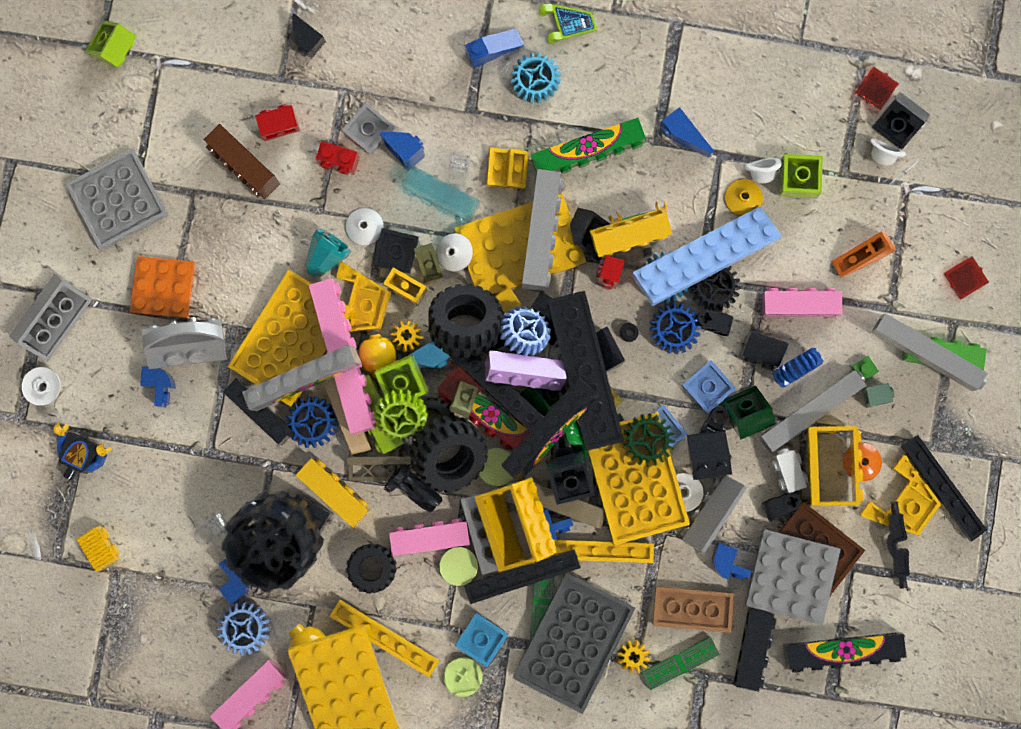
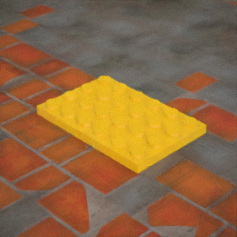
(501, 247)
(283, 335)
(636, 496)
(343, 682)

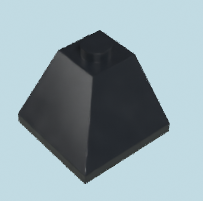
(581, 225)

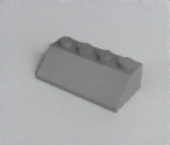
(50, 317)
(713, 513)

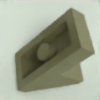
(428, 262)
(464, 399)

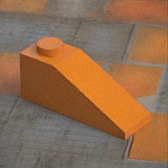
(864, 254)

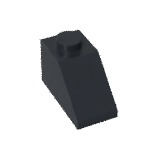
(306, 37)

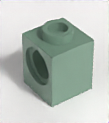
(878, 395)

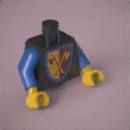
(78, 452)

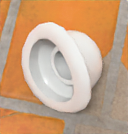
(885, 153)
(764, 170)

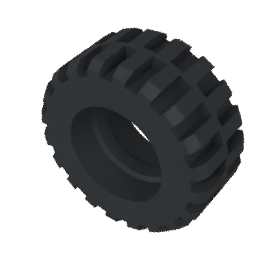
(461, 339)
(435, 440)

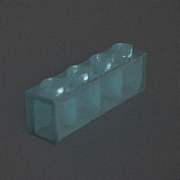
(440, 194)

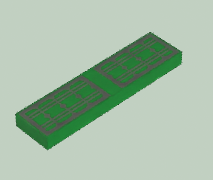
(541, 599)
(680, 663)

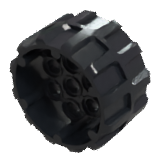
(244, 548)

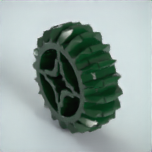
(664, 435)

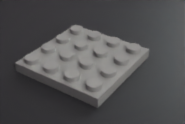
(116, 199)
(792, 577)

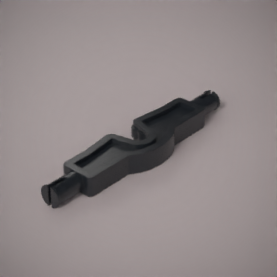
(896, 535)

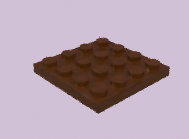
(811, 526)

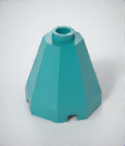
(325, 253)

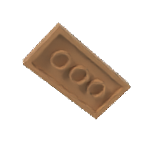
(693, 609)

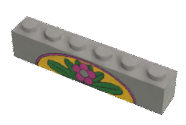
(302, 378)

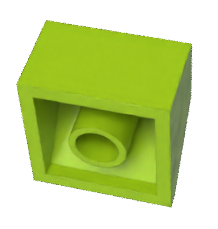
(111, 43)

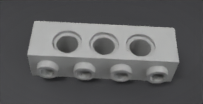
(486, 564)

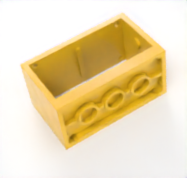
(813, 472)
(501, 529)

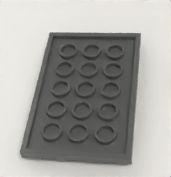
(573, 643)

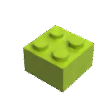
(801, 176)
(402, 375)

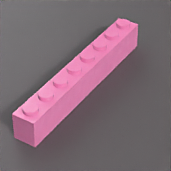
(336, 335)

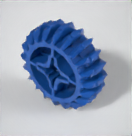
(677, 336)
(797, 367)
(311, 413)

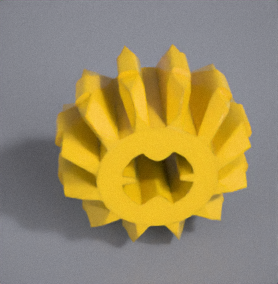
(401, 340)
(637, 650)

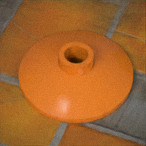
(873, 458)

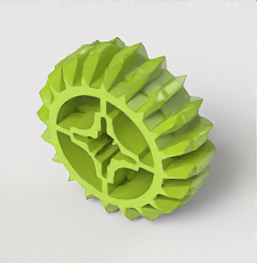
(392, 407)

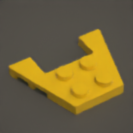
(366, 299)
(915, 501)

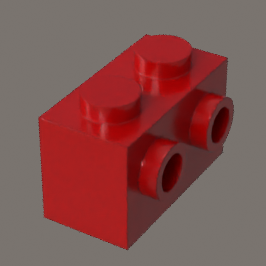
(277, 122)
(337, 158)
(609, 272)

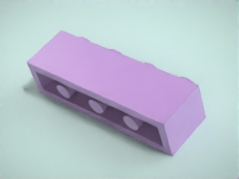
(525, 370)

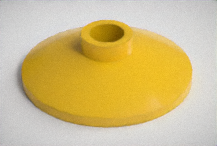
(734, 199)

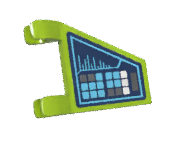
(569, 22)

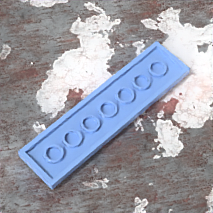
(706, 256)

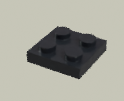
(395, 250)

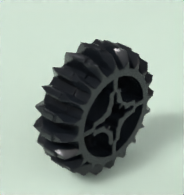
(722, 289)

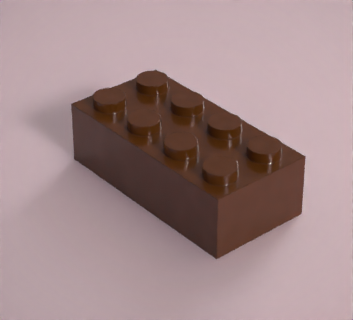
(238, 158)

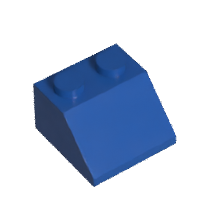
(404, 147)

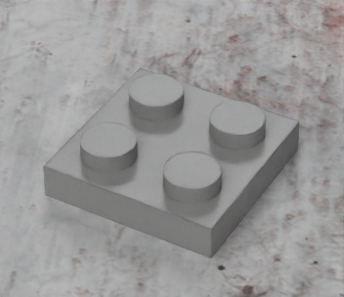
(366, 128)

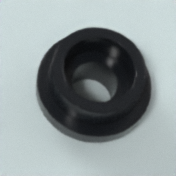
(629, 326)

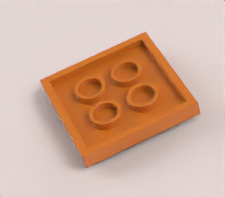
(162, 287)

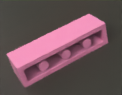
(801, 303)
(429, 538)
(251, 693)

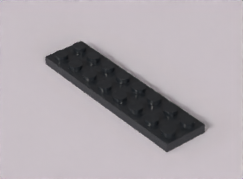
(584, 360)

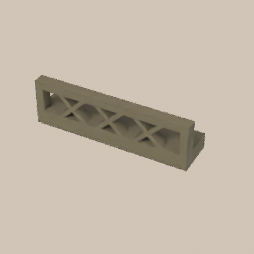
(353, 461)

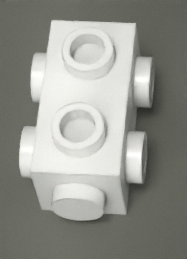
(789, 470)

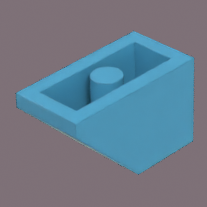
(431, 356)

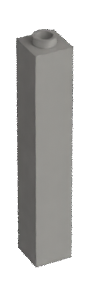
(930, 353)
(812, 410)

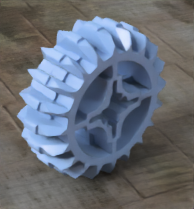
(520, 330)
(236, 623)

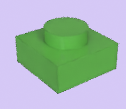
(866, 368)

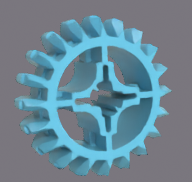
(541, 63)

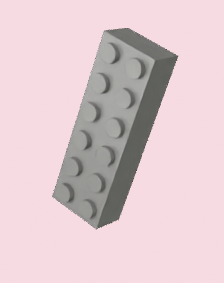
(542, 225)

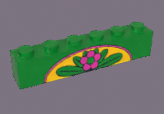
(590, 147)

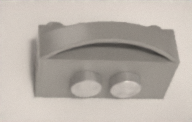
(184, 343)

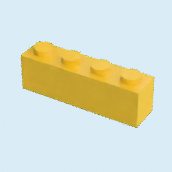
(631, 232)
(332, 492)

